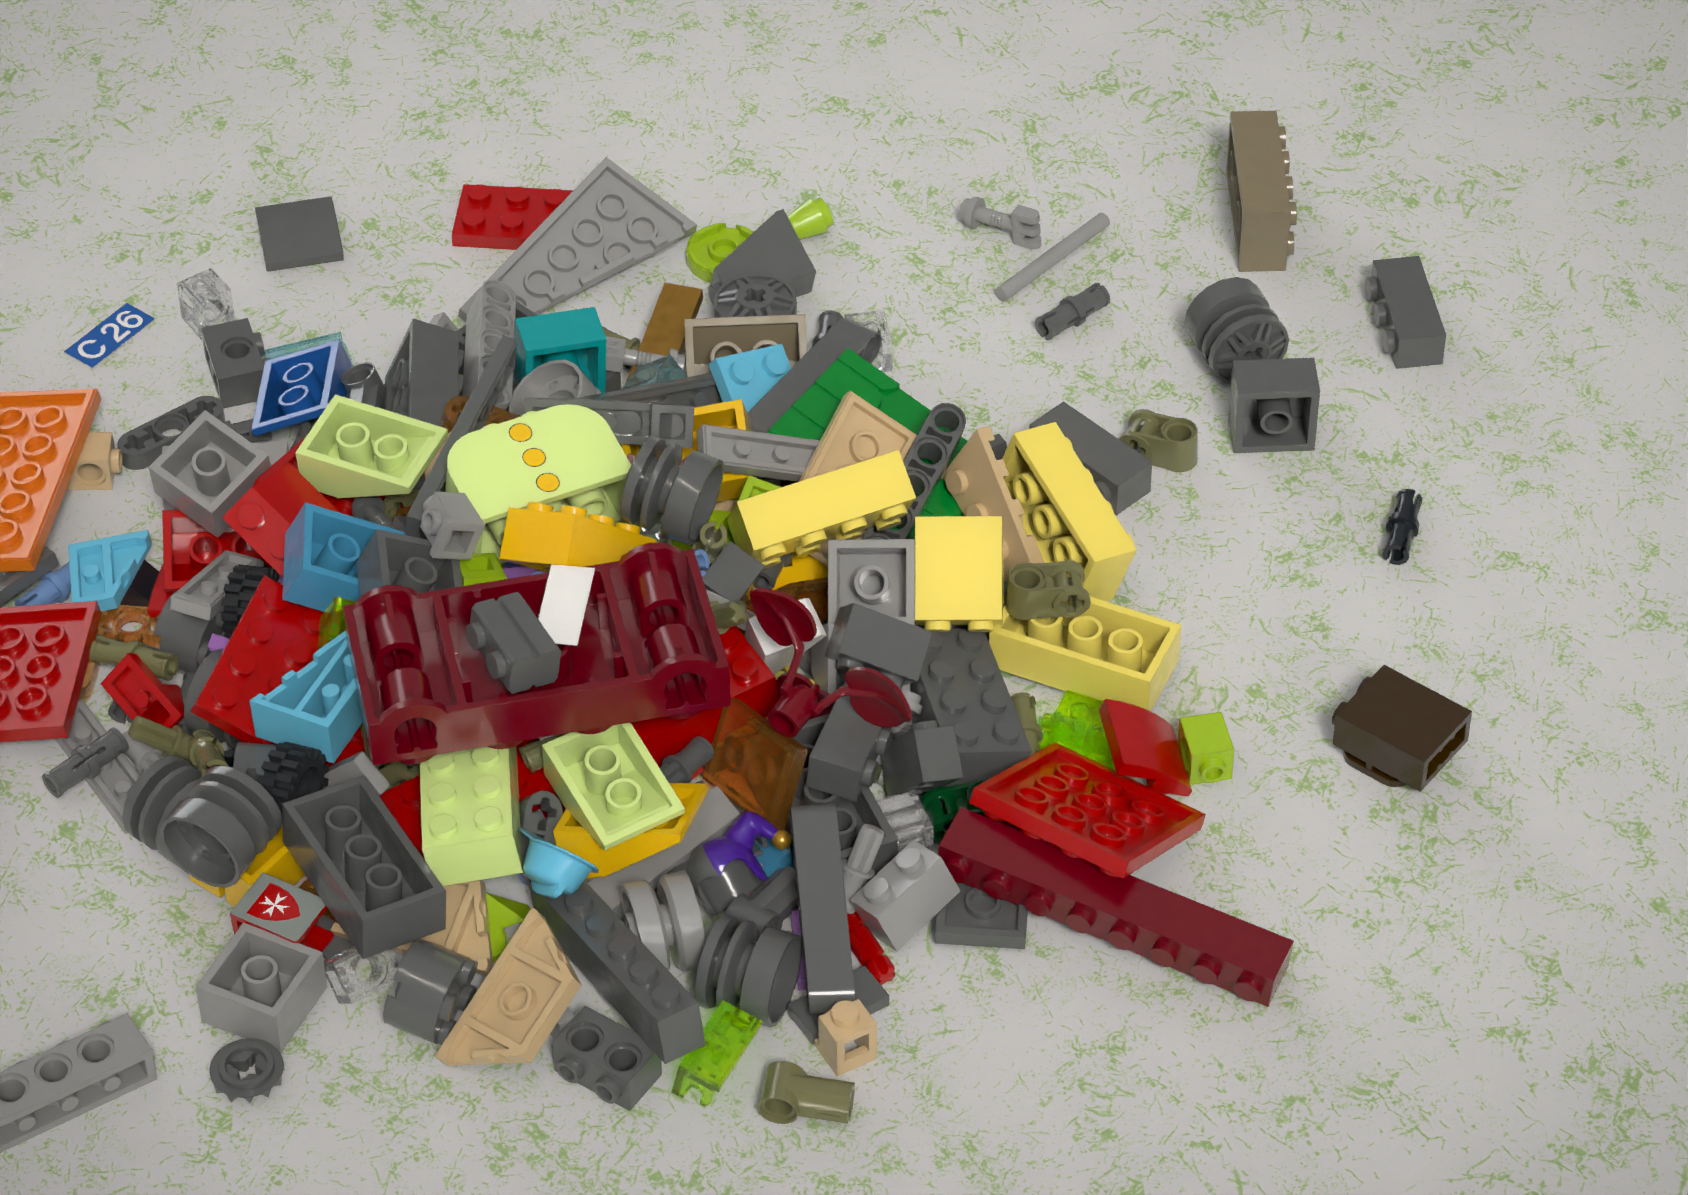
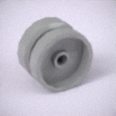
(668, 922)

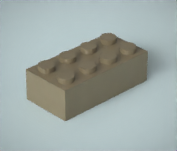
(1260, 191)

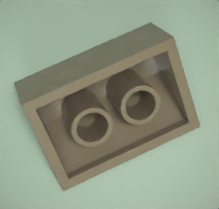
(727, 336)

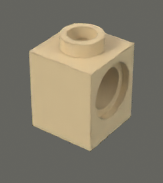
(97, 463)

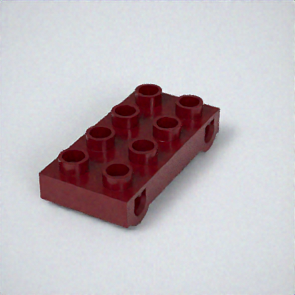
(639, 656)

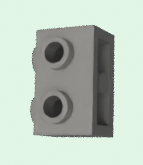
(905, 895)

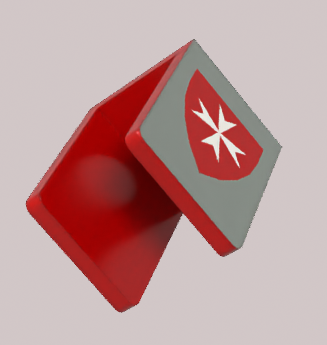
(283, 912)

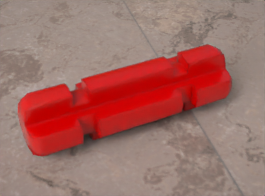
(869, 950)

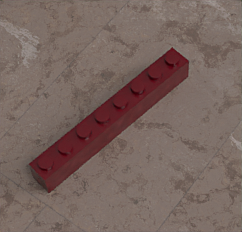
(1115, 909)

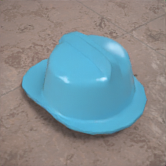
(553, 869)

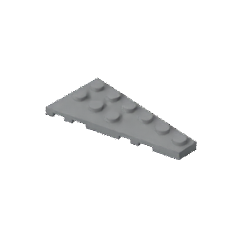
(590, 237)

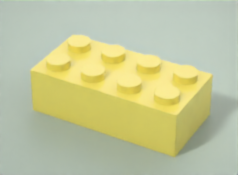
(823, 509)
(1067, 509)
(1098, 654)

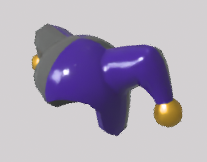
(727, 865)

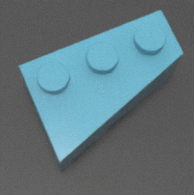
(314, 705)

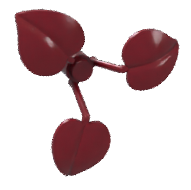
(870, 692)

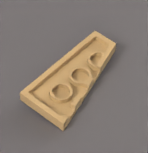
(980, 490)

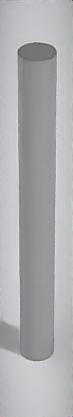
(1052, 256)

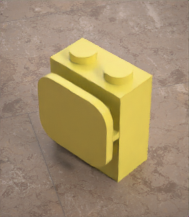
(959, 572)

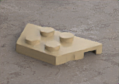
(466, 925)
(515, 1002)

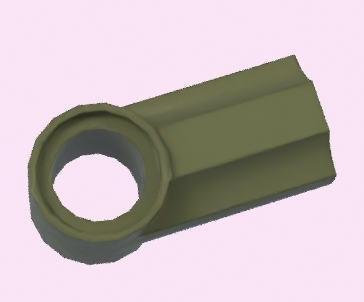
(793, 1093)

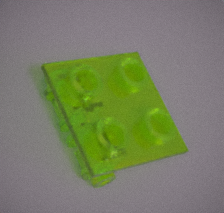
(1078, 727)

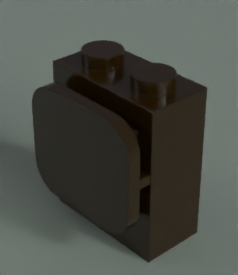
(1399, 730)

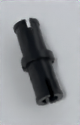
(1402, 526)

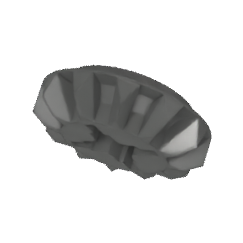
(239, 1057)

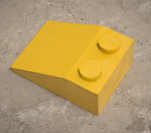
(575, 839)

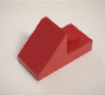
(142, 693)

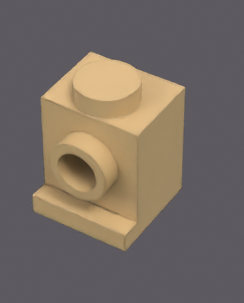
(841, 1025)

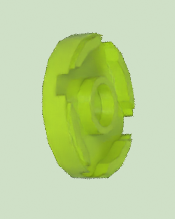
(711, 246)

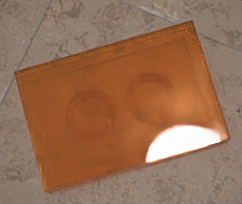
(755, 763)

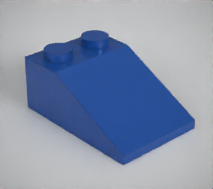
(299, 386)

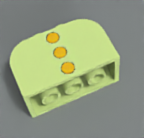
(542, 458)

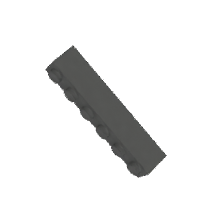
(624, 971)

